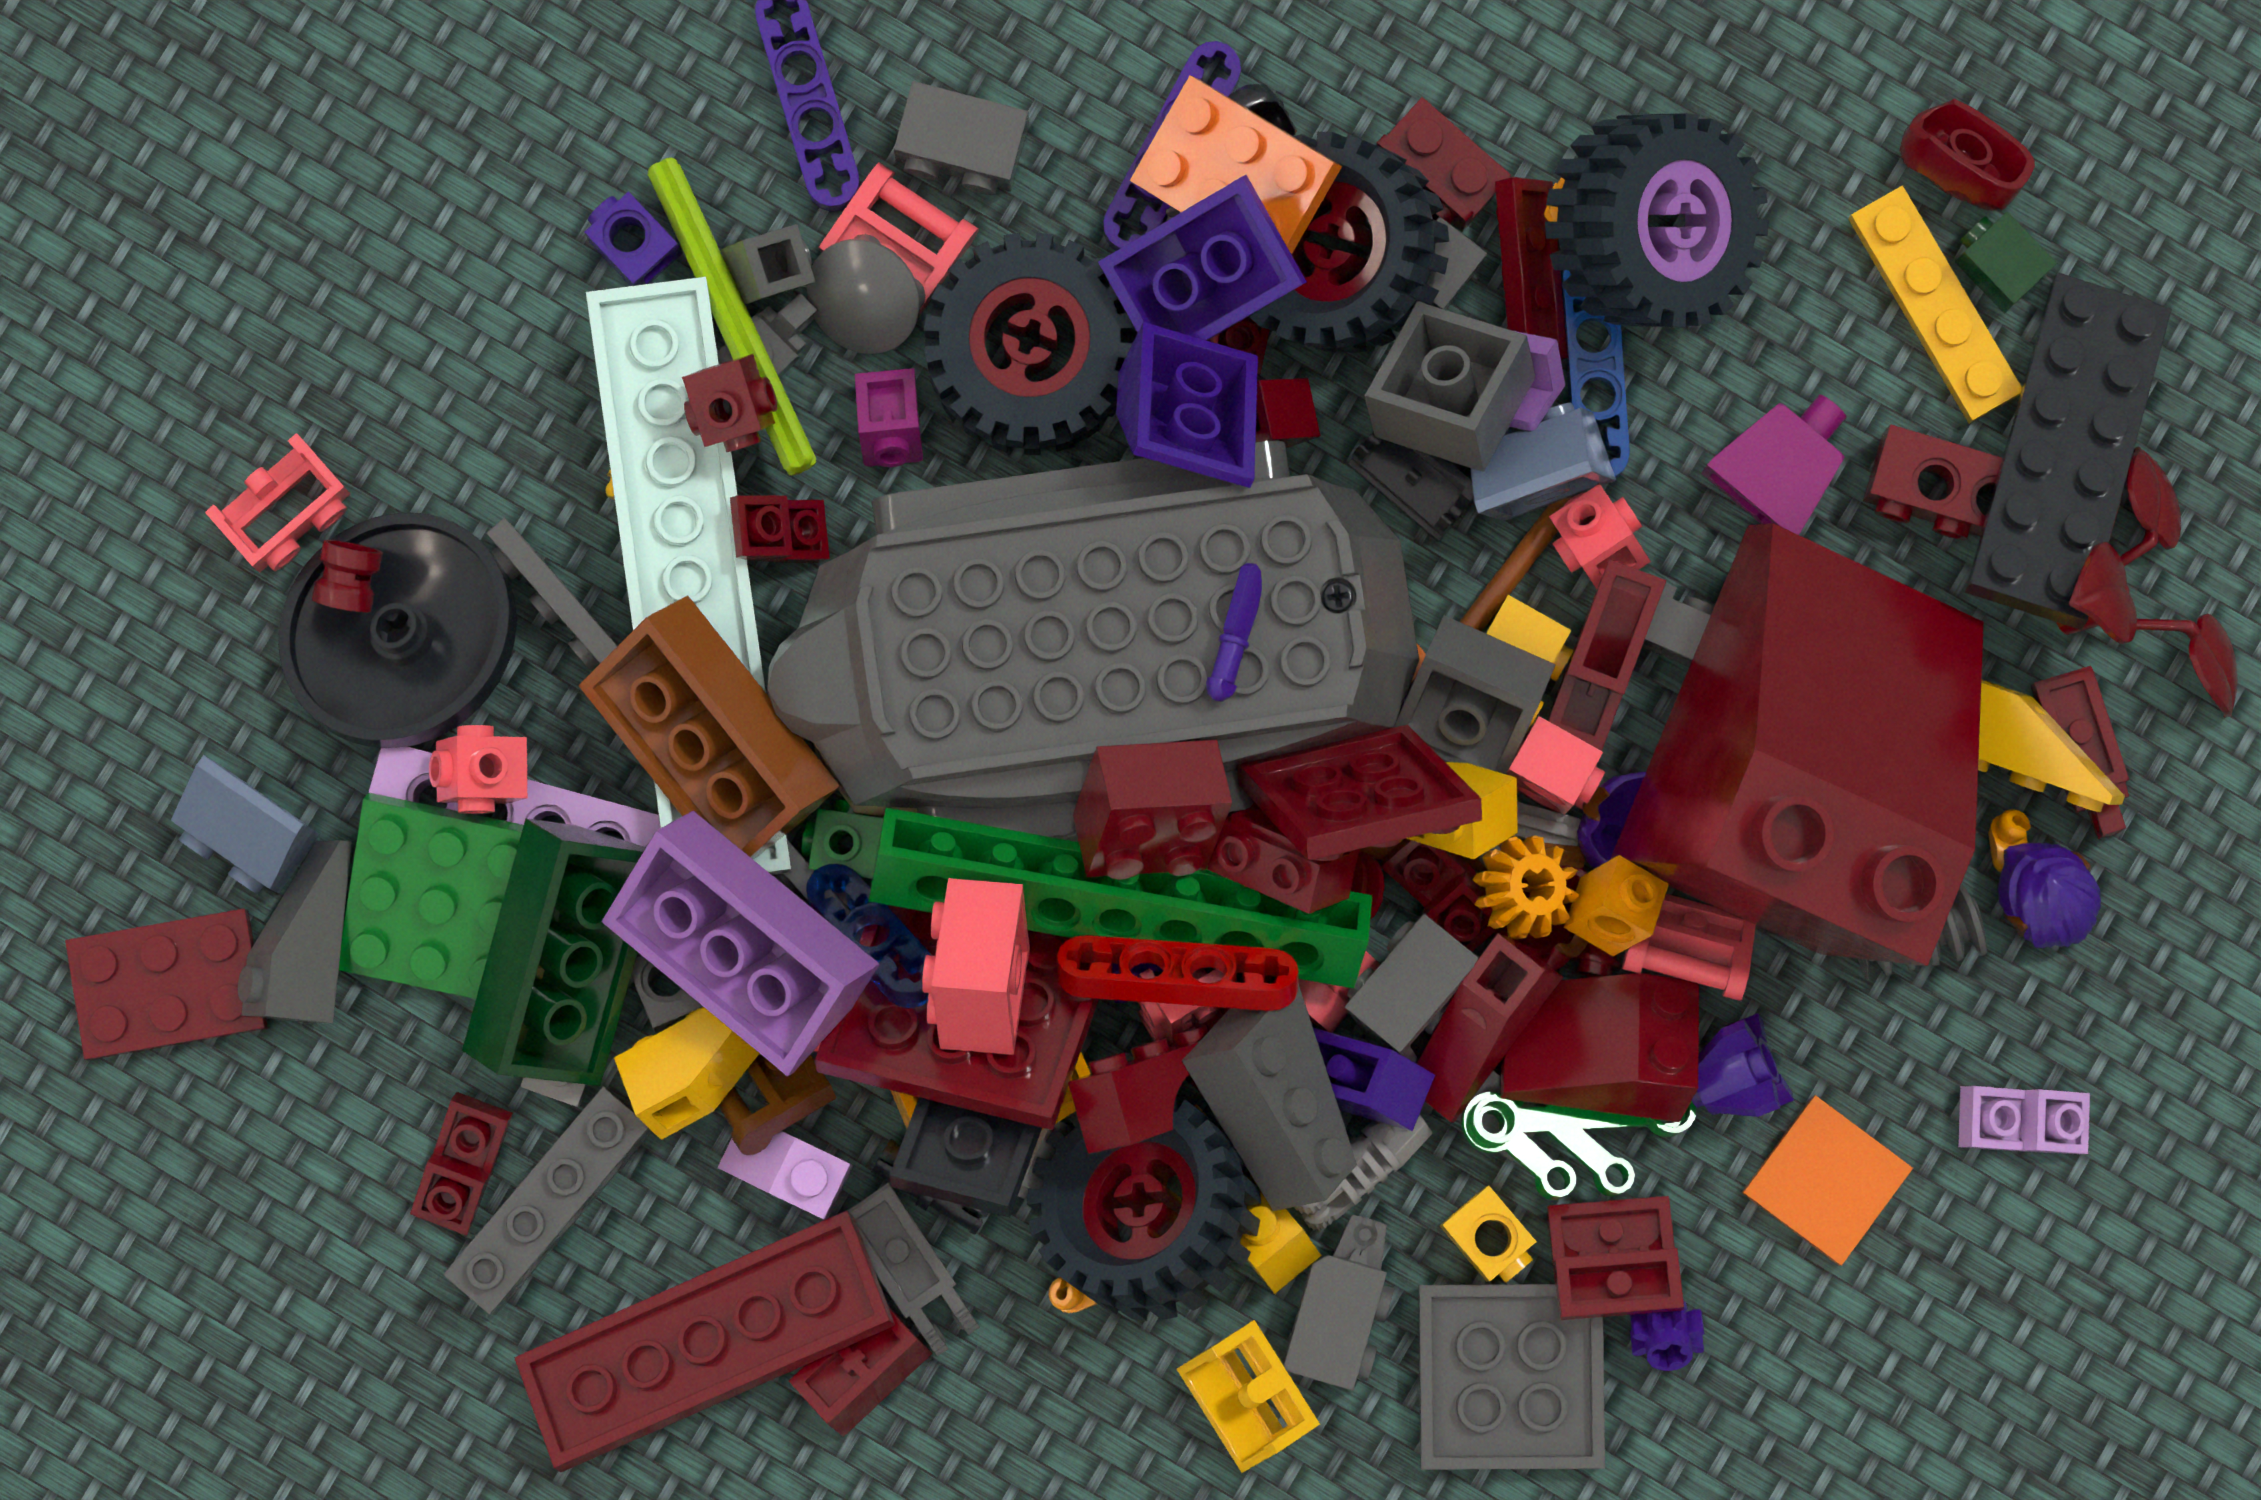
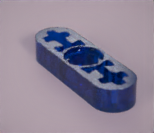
(864, 913)

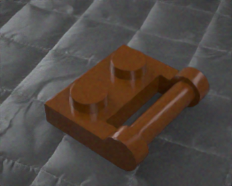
(787, 1102)

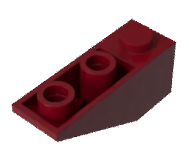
(1484, 1022)

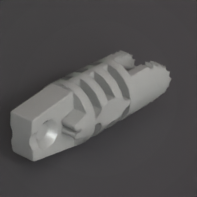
(1377, 1153)

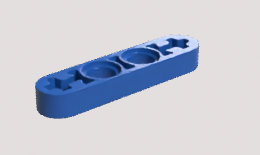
(1602, 366)

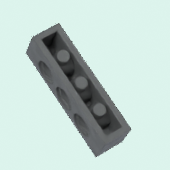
(548, 1202)

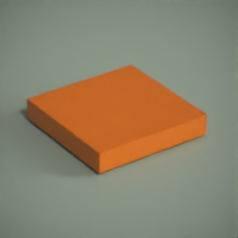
(1827, 1180)

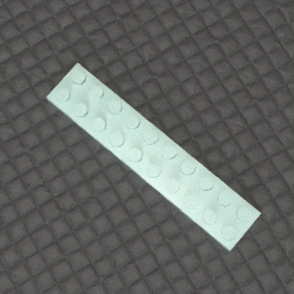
(664, 481)

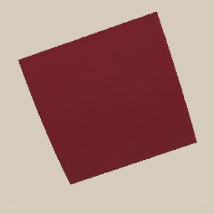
(1614, 1258)

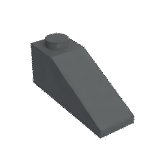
(297, 955)

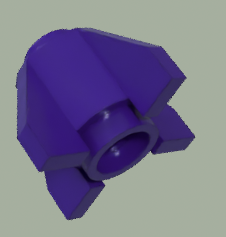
(1740, 1072)

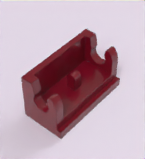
(860, 1376)

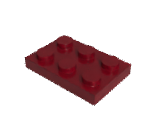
(161, 984)

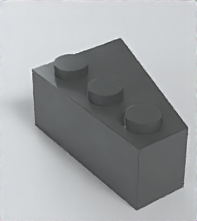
(1275, 1102)

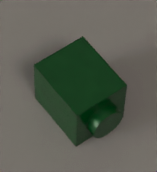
(2003, 260)

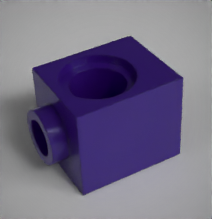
(647, 261)

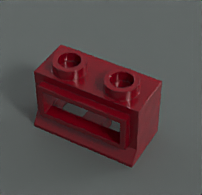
(1264, 859)

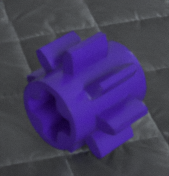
(1668, 1337)

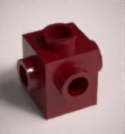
(732, 383)

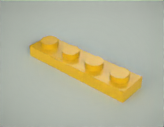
(1935, 304)

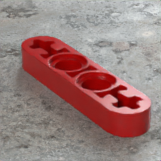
(1178, 964)

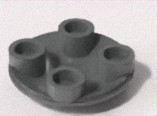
(864, 295)

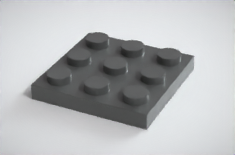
(1508, 1380)

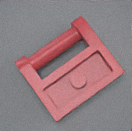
(923, 263)
(1701, 932)

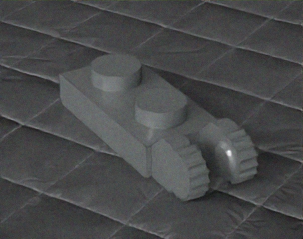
(908, 1264)

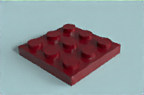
(1360, 793)

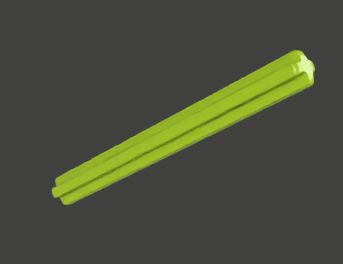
(728, 306)

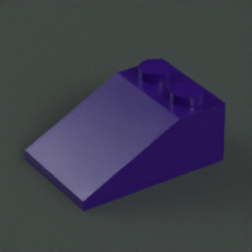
(1205, 266)
(1190, 404)

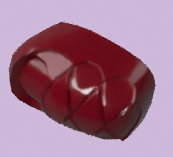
(1967, 155)

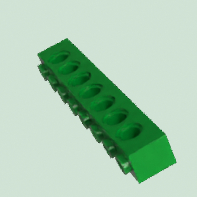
(924, 850)

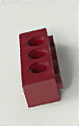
(1895, 477)

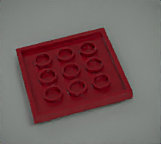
(902, 1052)

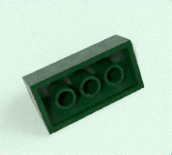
(552, 964)

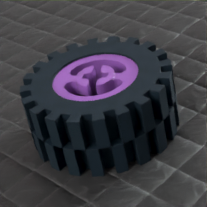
(1657, 168)

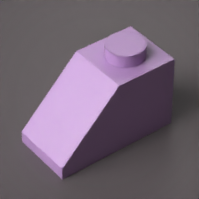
(791, 1172)

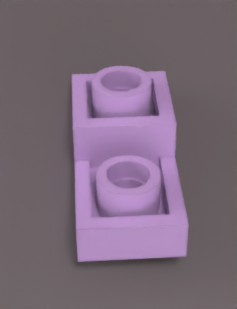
(2024, 1120)

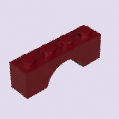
(1133, 1098)

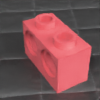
(1556, 767)

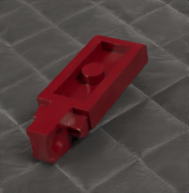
(2080, 711)

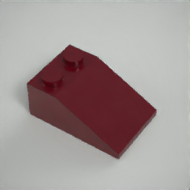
(1610, 1047)

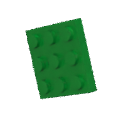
(425, 894)

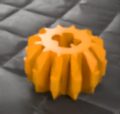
(1545, 882)

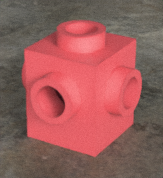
(1597, 531)
(479, 769)

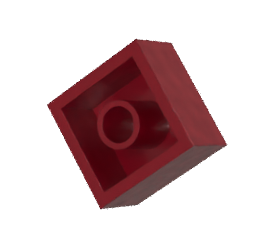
(1152, 808)

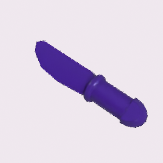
(1236, 633)

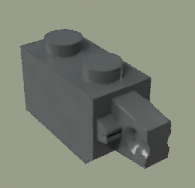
(1339, 1309)

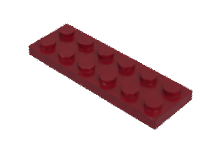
(704, 1341)

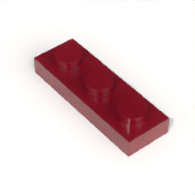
(1528, 274)

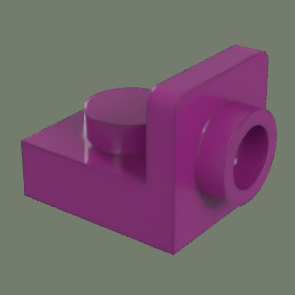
(888, 417)

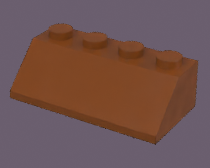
(707, 729)

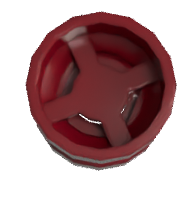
(347, 576)

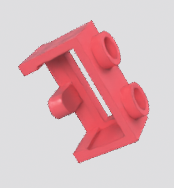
(265, 490)

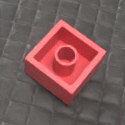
(977, 966)

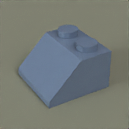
(1543, 464)
(242, 826)

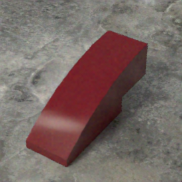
(1606, 652)

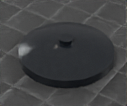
(422, 653)

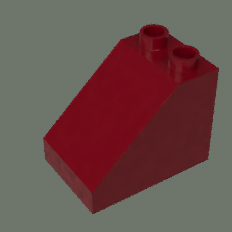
(1820, 756)

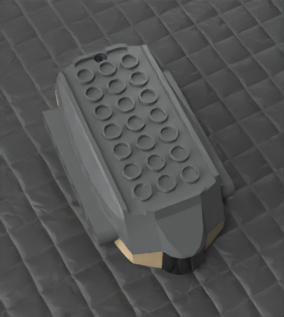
(1080, 609)

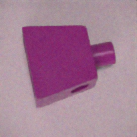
(1781, 464)

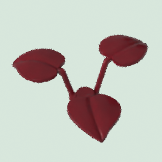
(2106, 598)

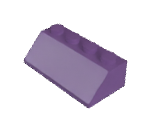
(739, 941)

